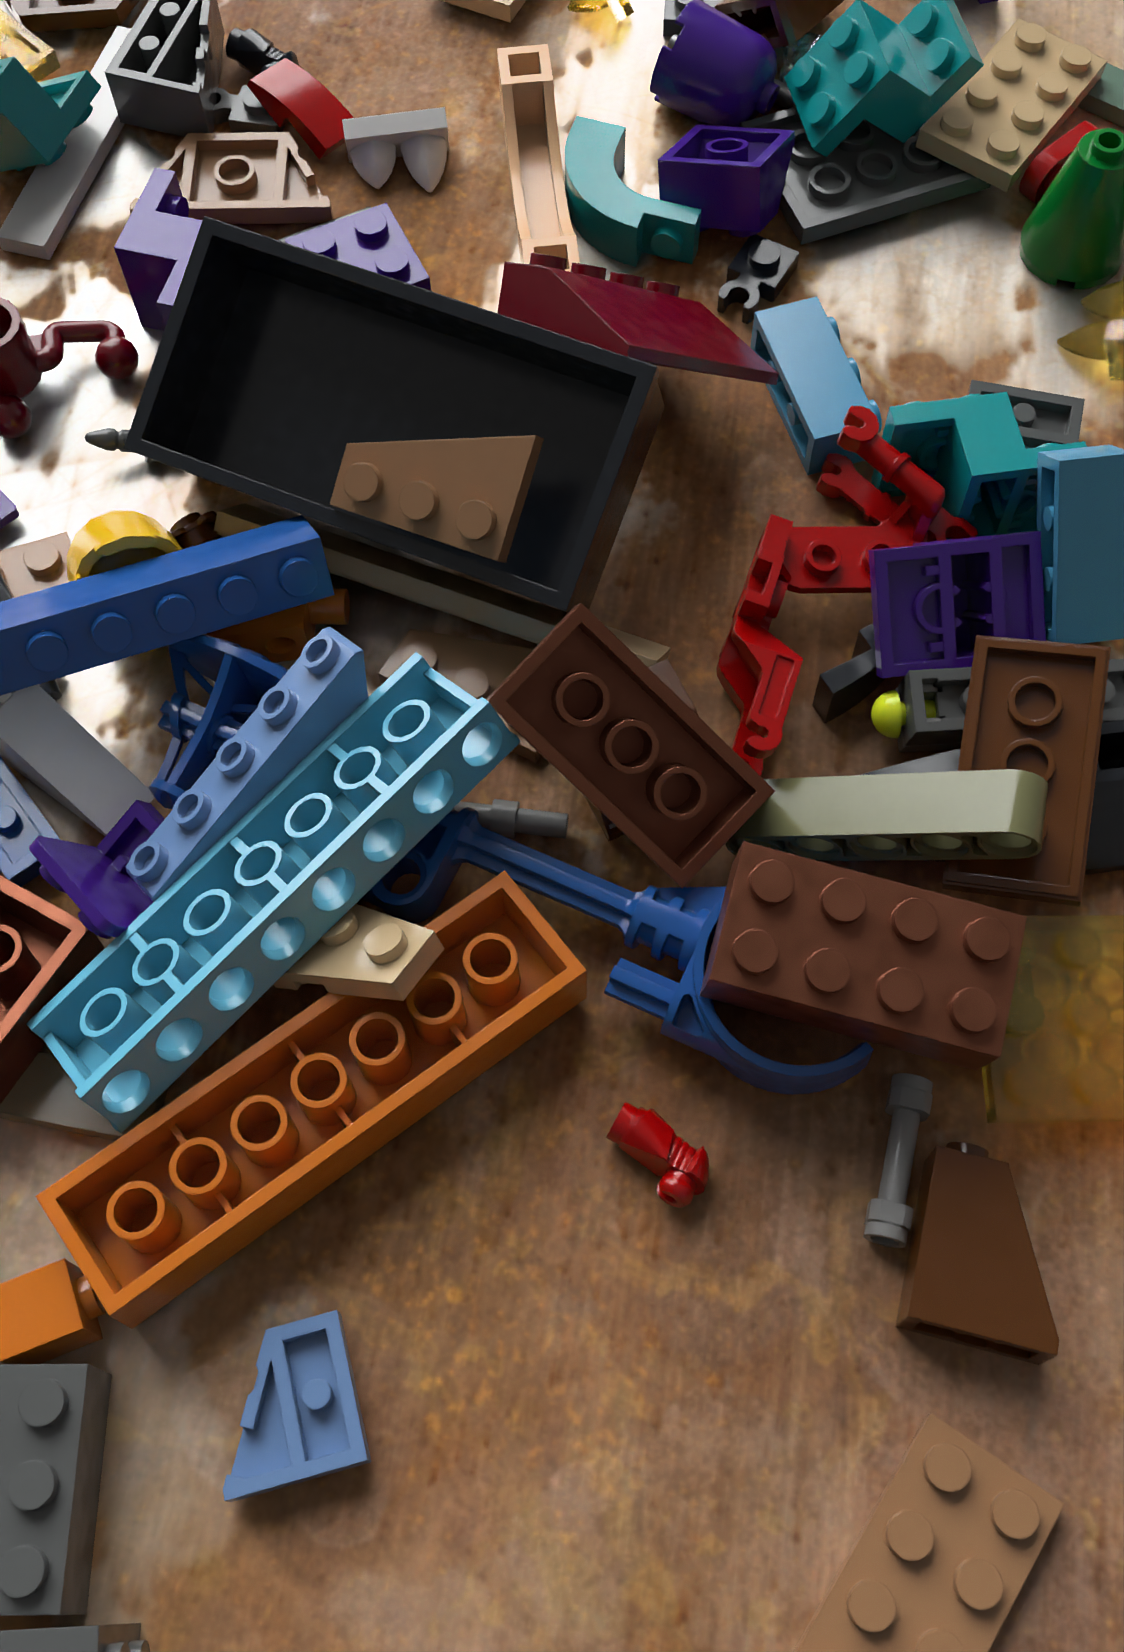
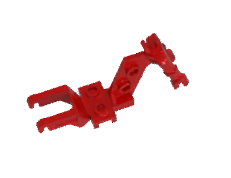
(821, 559)

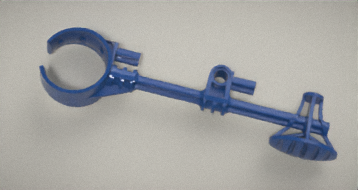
(665, 919)

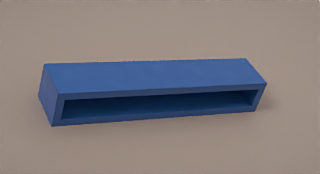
(160, 602)

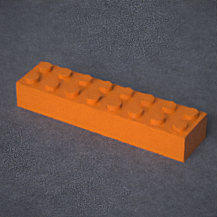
(308, 1106)

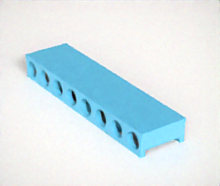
(269, 889)

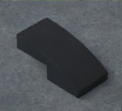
(850, 681)

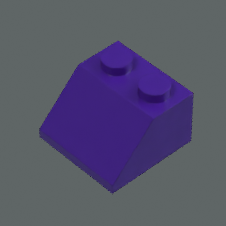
(729, 175)

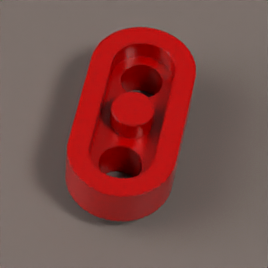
(1050, 161)

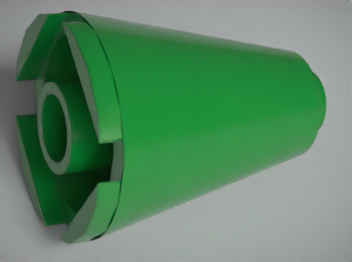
(1080, 218)

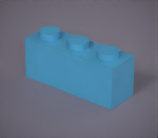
(813, 379)
(1082, 542)

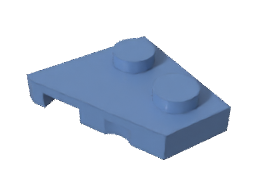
(302, 1410)

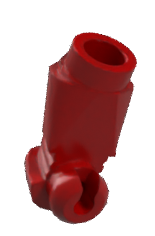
(658, 1148)

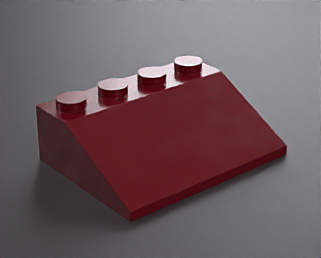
(626, 318)

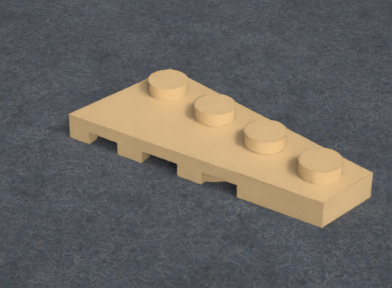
(367, 957)

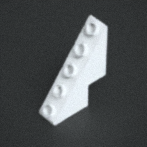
(65, 759)

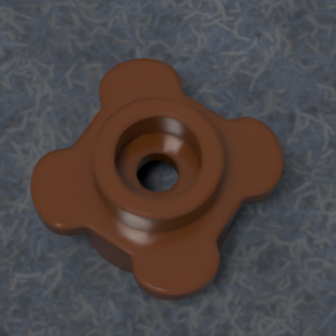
(195, 529)

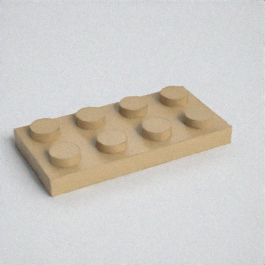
(1012, 104)

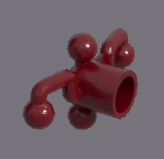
(28, 356)

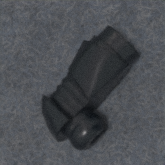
(254, 51)

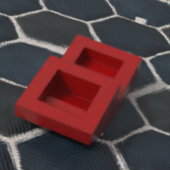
(299, 98)

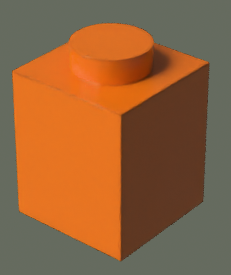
(47, 1314)

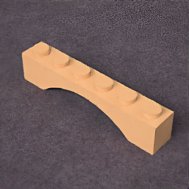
(534, 154)

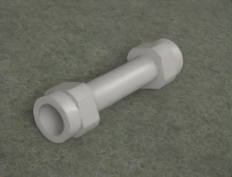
(888, 1216)

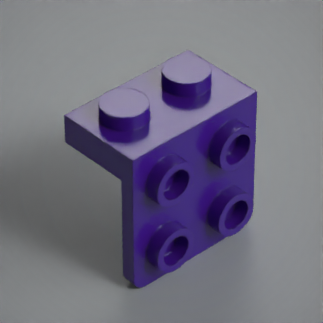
(98, 875)

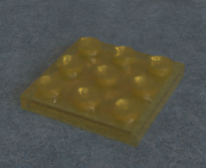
(1063, 1025)

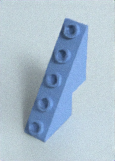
(279, 734)

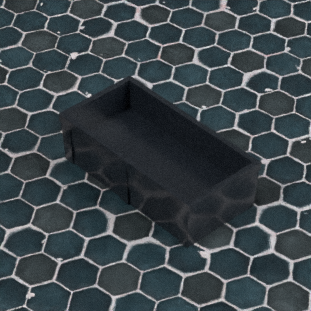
(298, 353)

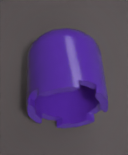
(716, 69)

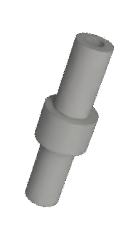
(508, 819)

